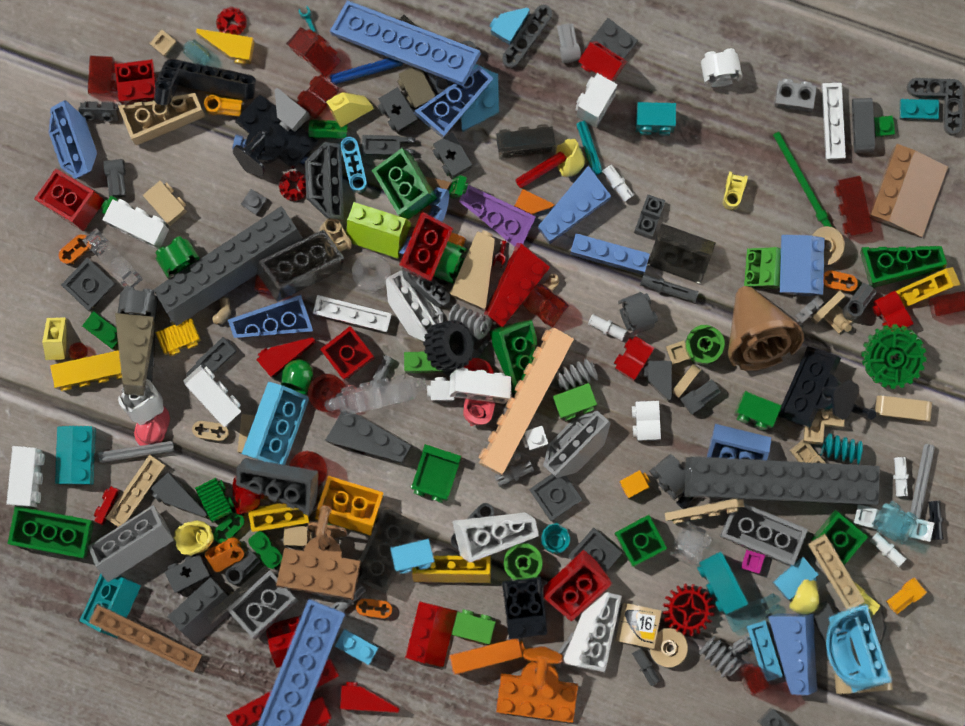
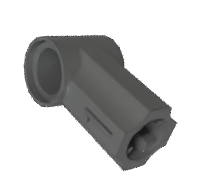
(115, 174)
(859, 301)
(697, 398)
(243, 566)

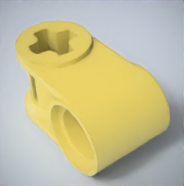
(734, 187)

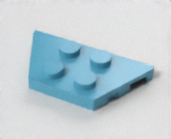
(484, 106)

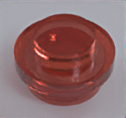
(78, 351)

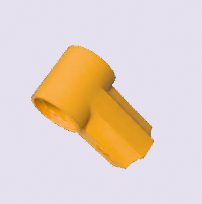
(225, 106)
(910, 592)

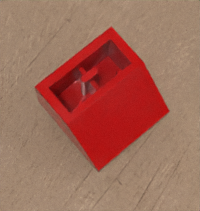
(135, 82)
(280, 637)

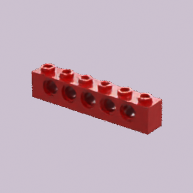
(253, 711)

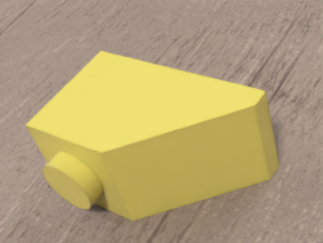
(348, 107)
(55, 338)

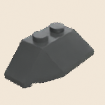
(324, 180)

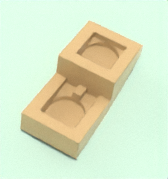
(805, 453)

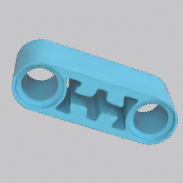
(360, 169)

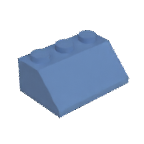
(802, 265)
(738, 444)

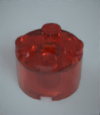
(320, 386)
(314, 461)

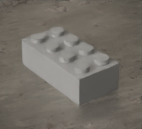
(764, 533)
(130, 543)

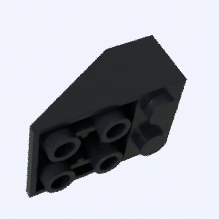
(524, 607)

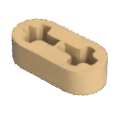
(686, 380)
(209, 435)

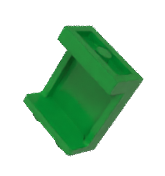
(435, 473)

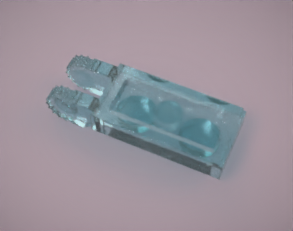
(750, 613)

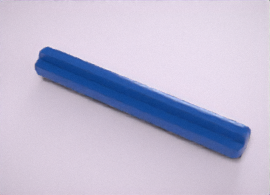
(364, 70)

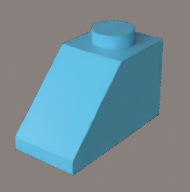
(509, 24)

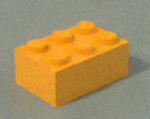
(350, 505)

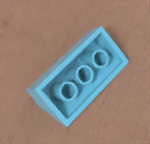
(275, 424)

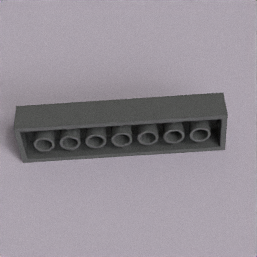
(226, 266)

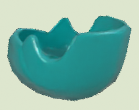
(555, 538)

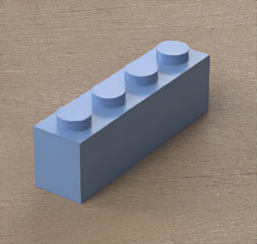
(609, 254)

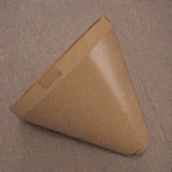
(760, 332)

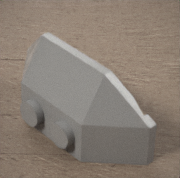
(576, 444)

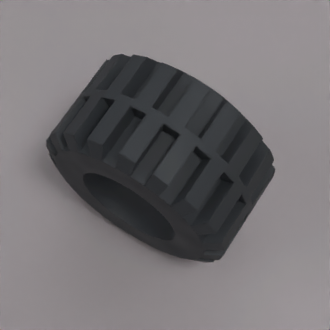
(448, 345)

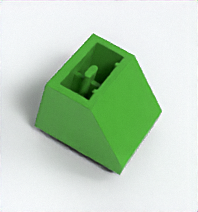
(763, 268)

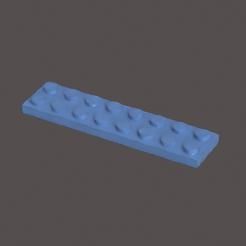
(405, 42)
(302, 665)

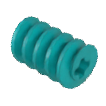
(842, 448)

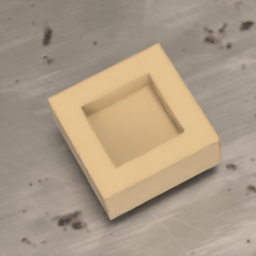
(163, 43)
(677, 352)

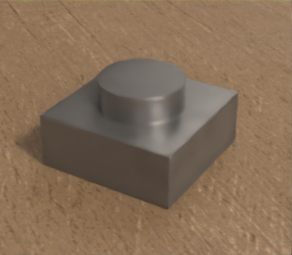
(253, 201)

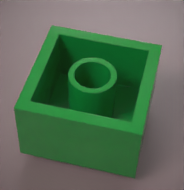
(757, 411)
(842, 535)
(640, 540)

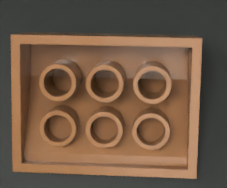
(908, 190)

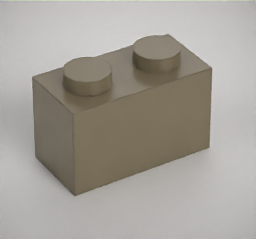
(416, 87)

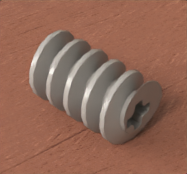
(477, 325)
(576, 375)
(720, 658)

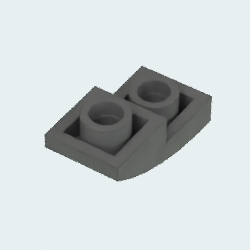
(649, 216)

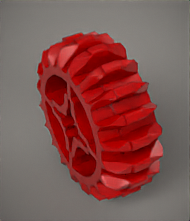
(671, 606)

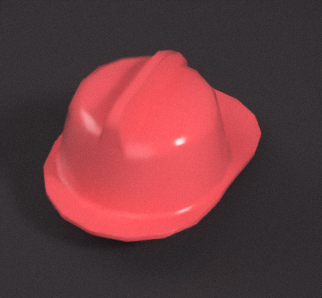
(478, 412)
(153, 430)

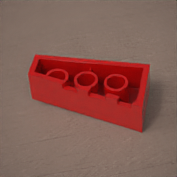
(516, 283)

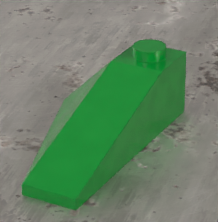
(514, 349)

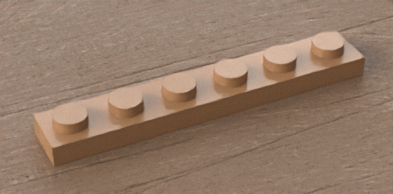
(145, 638)

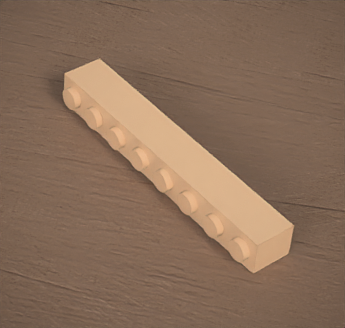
(526, 400)

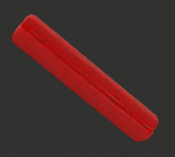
(541, 169)

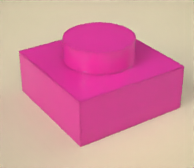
(752, 561)

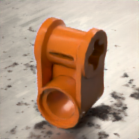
(224, 555)

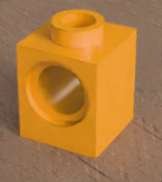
(634, 483)

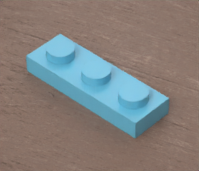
(764, 650)

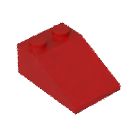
(69, 199)

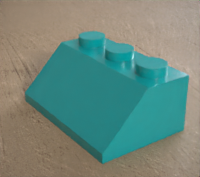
(75, 455)
(722, 583)
(114, 595)

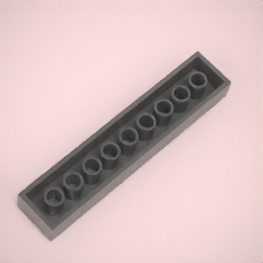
(781, 481)

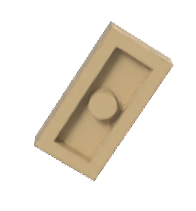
(833, 315)

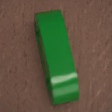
(225, 524)

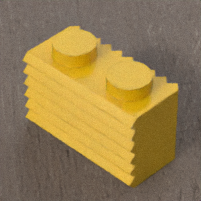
(178, 337)

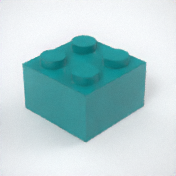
(655, 118)

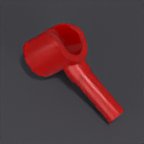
(500, 256)

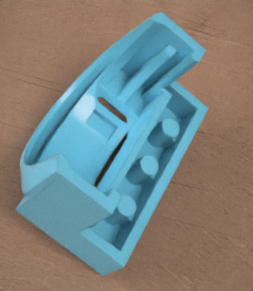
(860, 628)

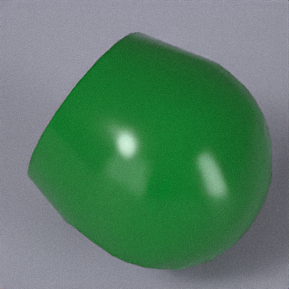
(298, 374)

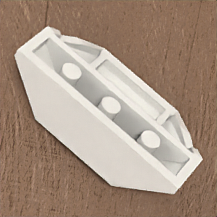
(411, 307)

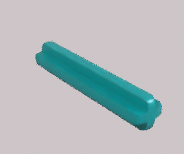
(589, 147)

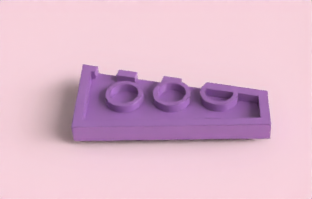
(502, 217)

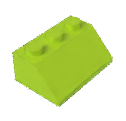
(377, 230)

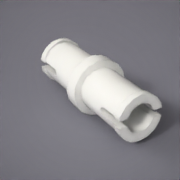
(618, 183)
(607, 327)
(901, 476)
(888, 549)

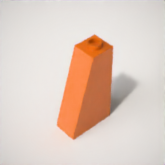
(486, 655)

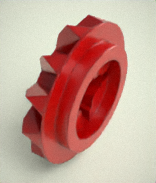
(228, 13)
(293, 195)

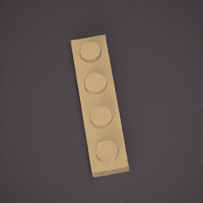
(136, 491)
(696, 513)
(836, 572)

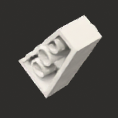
(492, 534)
(594, 634)

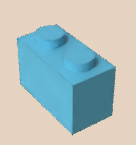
(412, 555)
(792, 578)
(357, 646)

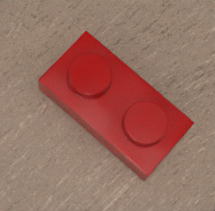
(109, 497)

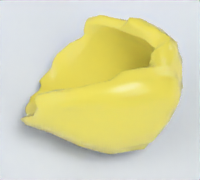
(575, 158)
(193, 537)
(806, 598)

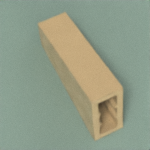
(474, 276)

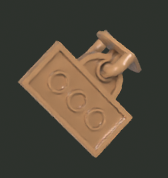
(318, 569)

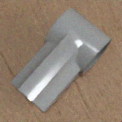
(569, 47)

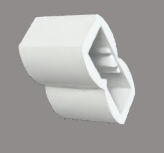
(647, 421)

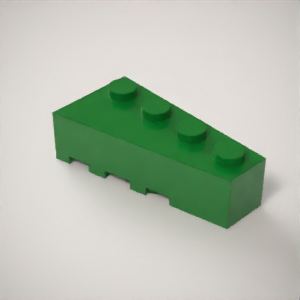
(901, 263)

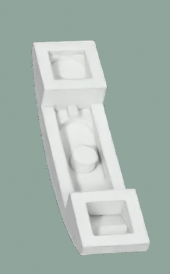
(866, 515)

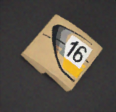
(638, 625)

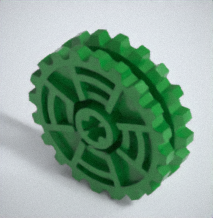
(892, 342)

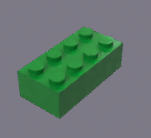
(50, 532)

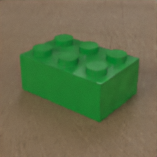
(404, 184)

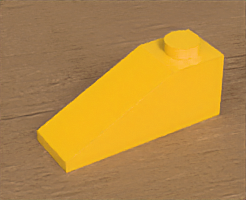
(233, 46)
(928, 287)

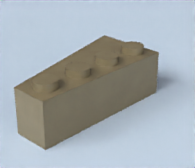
(135, 344)

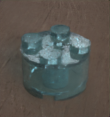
(894, 522)

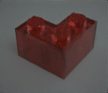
(314, 51)

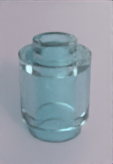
(196, 52)

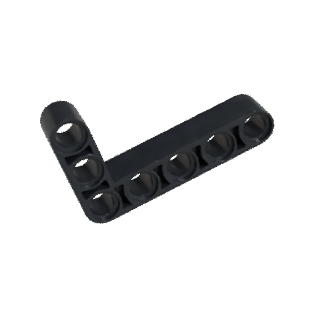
(203, 78)

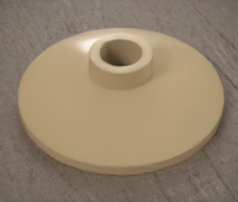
(835, 237)
(661, 653)

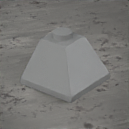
(289, 112)

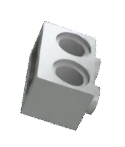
(795, 101)

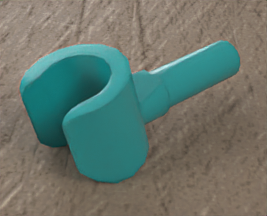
(307, 17)

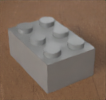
(262, 605)

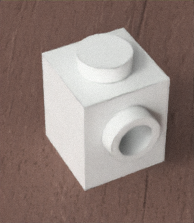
(439, 390)
(534, 438)

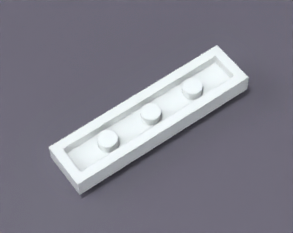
(833, 121)
(352, 313)

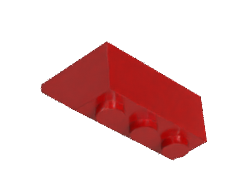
(425, 247)
(576, 585)
(431, 634)

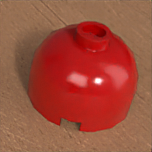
(245, 499)

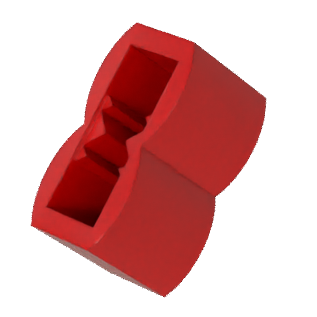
(892, 310)
(634, 358)

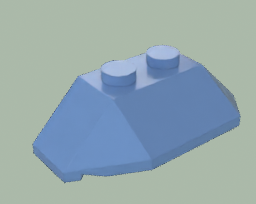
(71, 140)

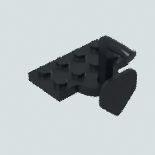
(269, 136)
(812, 387)

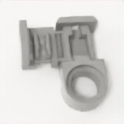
(808, 310)

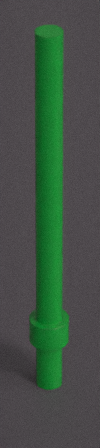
(821, 214)

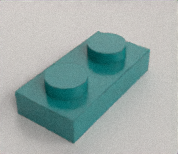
(919, 109)

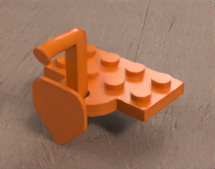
(539, 691)

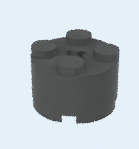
(138, 302)
(637, 313)
(670, 476)

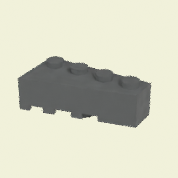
(364, 436)
(280, 482)

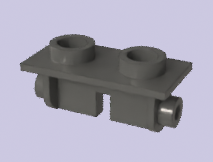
(107, 112)

